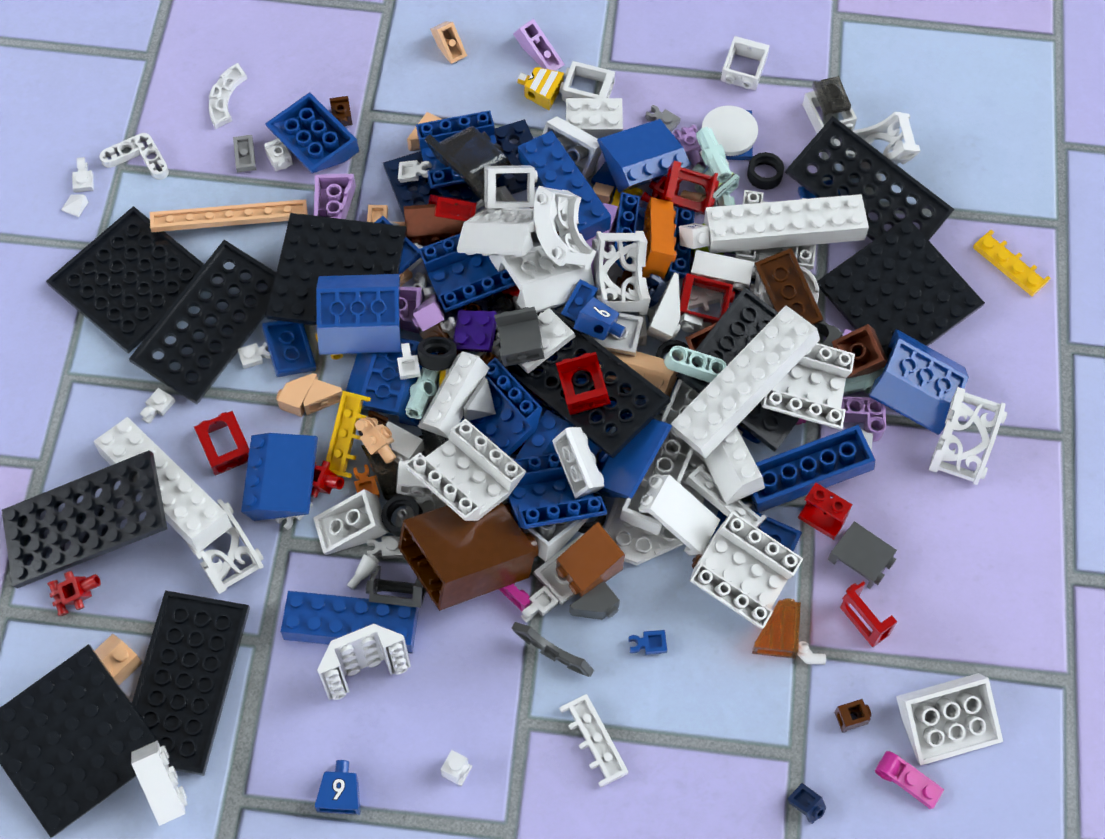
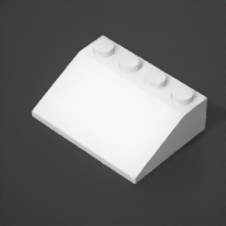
(950, 718)

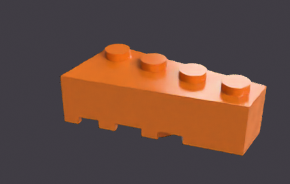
(659, 232)

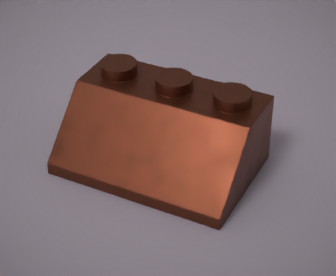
(426, 228)

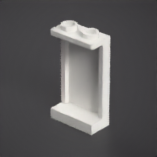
(680, 513)

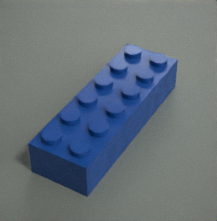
(559, 172)
(820, 462)
(329, 617)

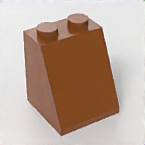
(590, 560)

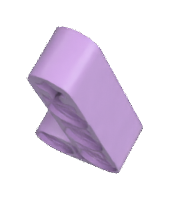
(865, 415)

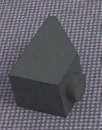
(596, 603)

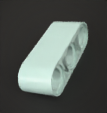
(685, 366)

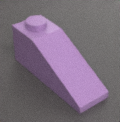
(537, 46)
(428, 313)

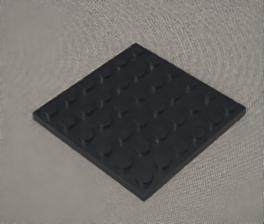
(328, 248)
(126, 278)
(900, 286)
(725, 341)
(70, 740)

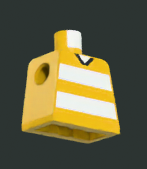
(542, 86)

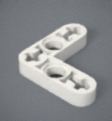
(137, 149)

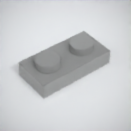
(244, 153)

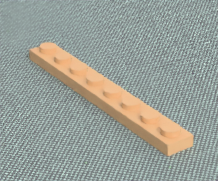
(225, 215)

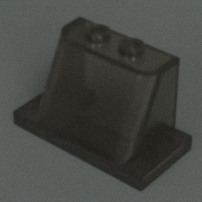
(467, 155)

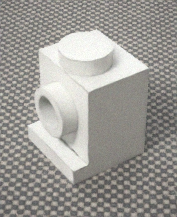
(278, 155)
(456, 768)

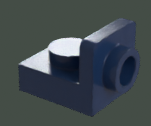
(656, 289)
(807, 802)

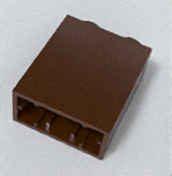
(463, 557)

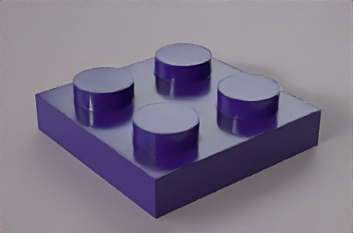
(475, 331)

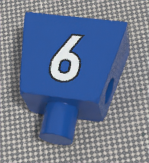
(598, 320)
(339, 791)

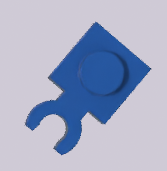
(653, 642)

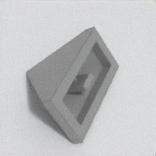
(480, 402)

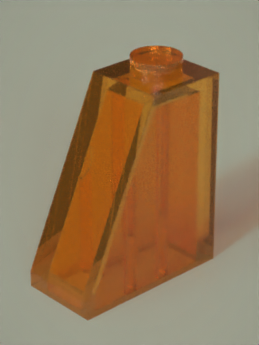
(781, 631)

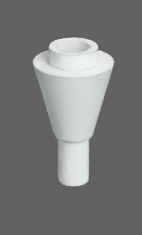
(366, 566)

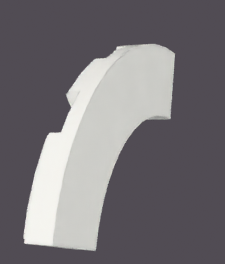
(221, 93)

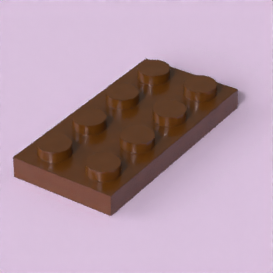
(787, 285)

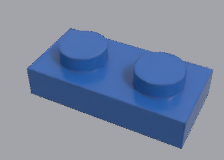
(579, 298)

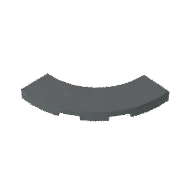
(551, 651)

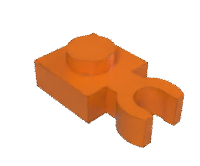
(365, 482)

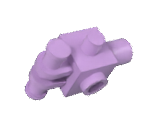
(688, 140)

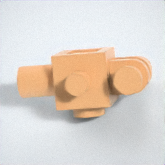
(376, 438)

